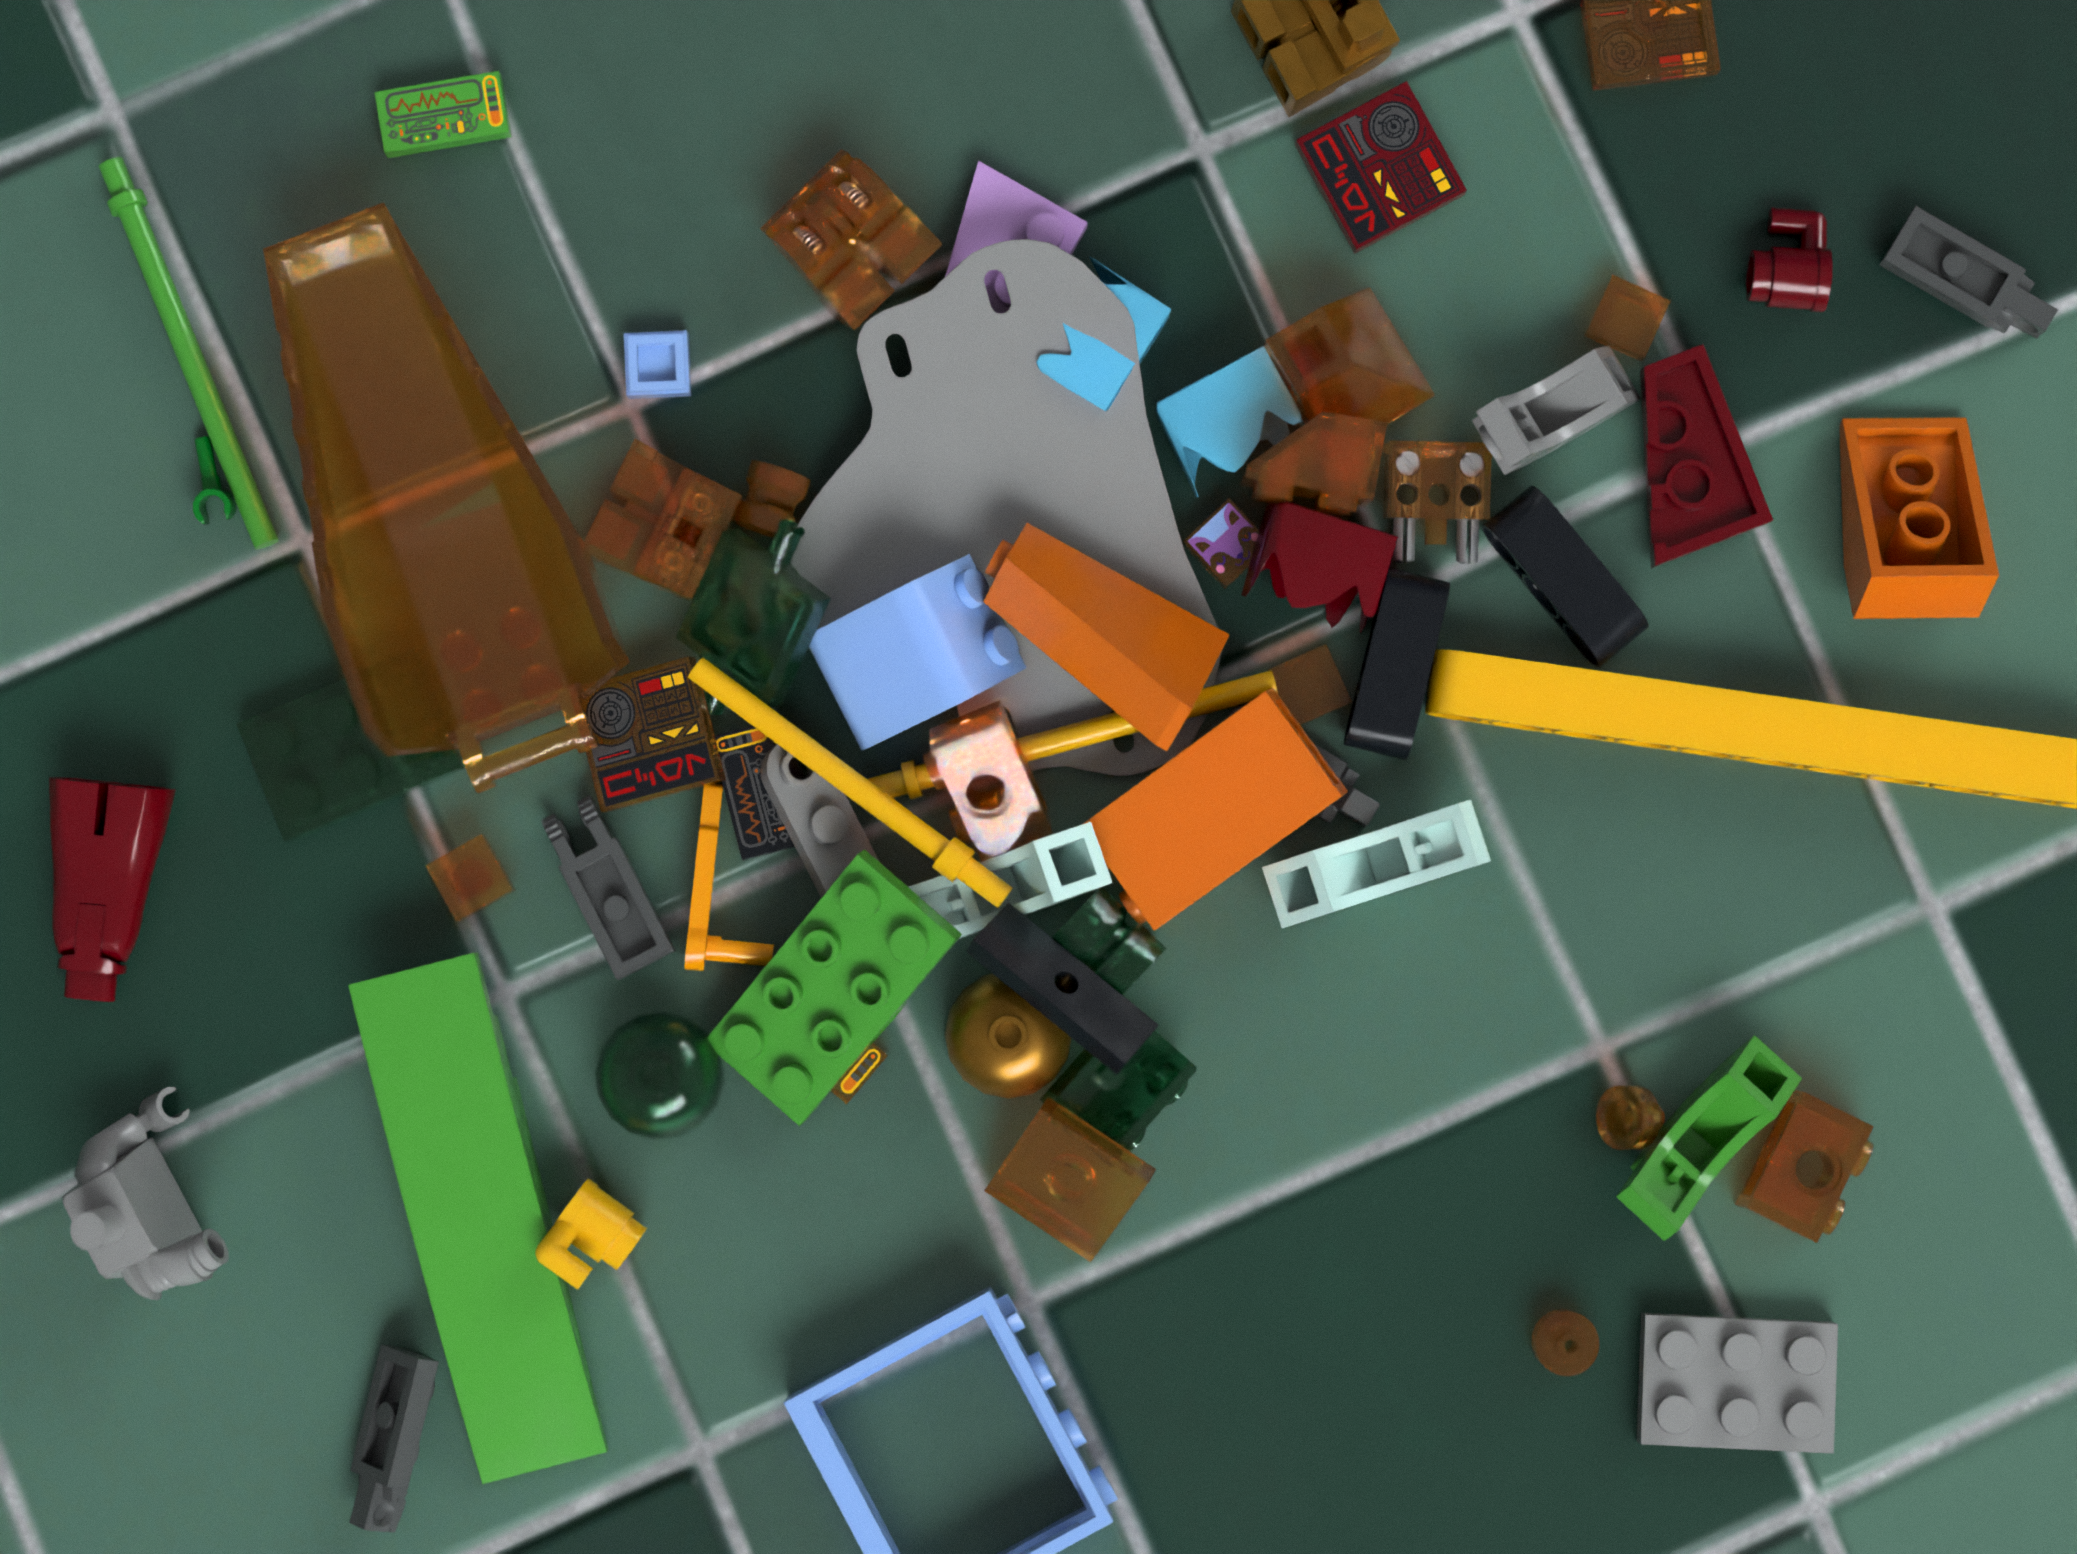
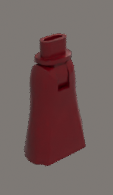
(102, 873)

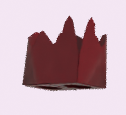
(1321, 560)

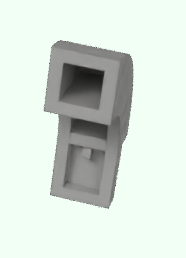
(1555, 409)

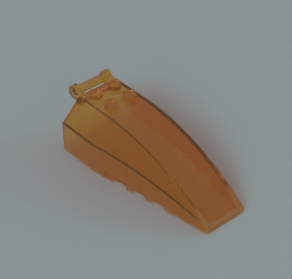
(431, 523)

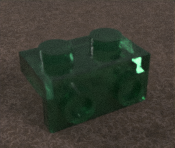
(1125, 1102)

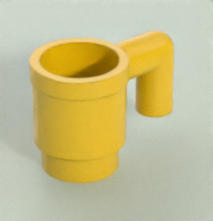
(596, 1227)

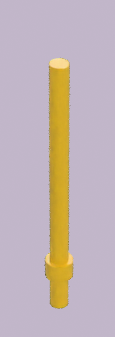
(951, 858)

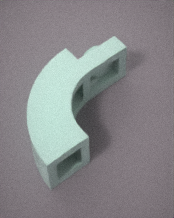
(1376, 864)
(1039, 872)

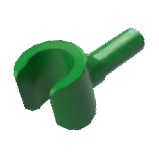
(210, 483)

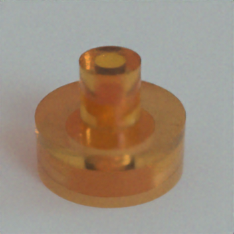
(1629, 1117)
(1550, 1339)

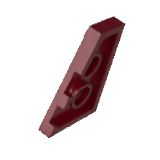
(1694, 460)

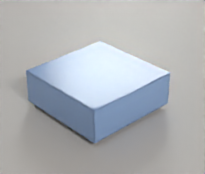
(657, 364)

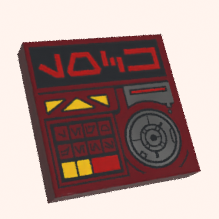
(1380, 167)

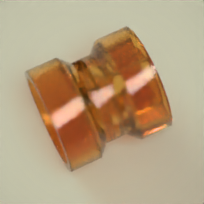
(774, 486)

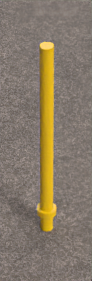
(915, 778)

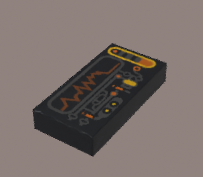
(751, 809)

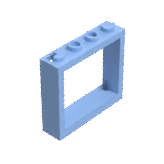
(1035, 1380)

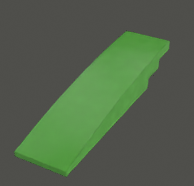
(478, 1216)

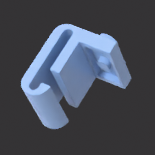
(915, 652)

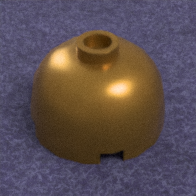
(1003, 1041)

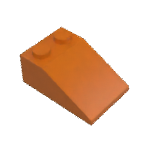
(1913, 519)

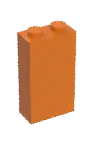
(1213, 809)

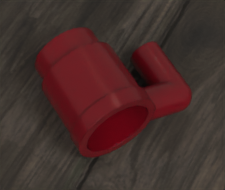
(1793, 275)

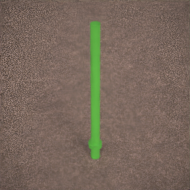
(128, 205)

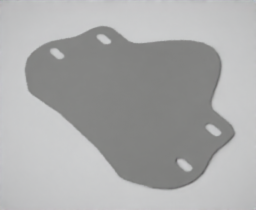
(993, 444)

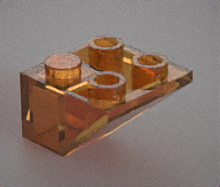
(1348, 362)
(1324, 460)

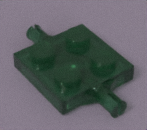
(754, 614)

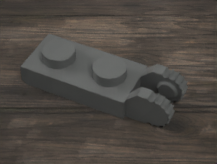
(610, 895)

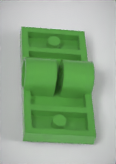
(832, 987)

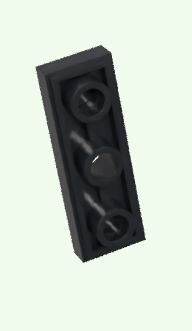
(1062, 988)

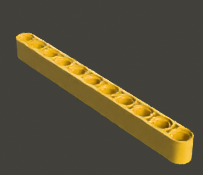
(1753, 727)

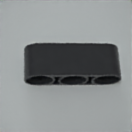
(1565, 576)
(1397, 664)

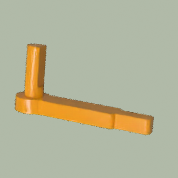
(699, 944)

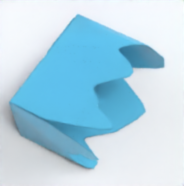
(1095, 368)
(1228, 414)

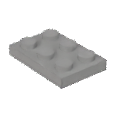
(1737, 1383)

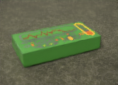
(443, 114)

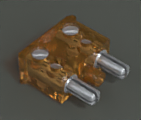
(1443, 465)

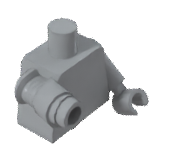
(133, 1210)

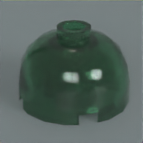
(659, 1075)

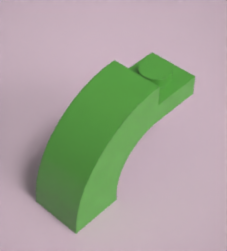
(1706, 1134)

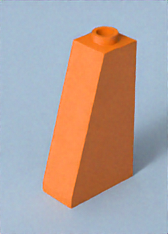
(1105, 631)

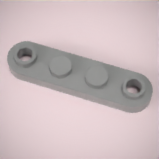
(815, 819)

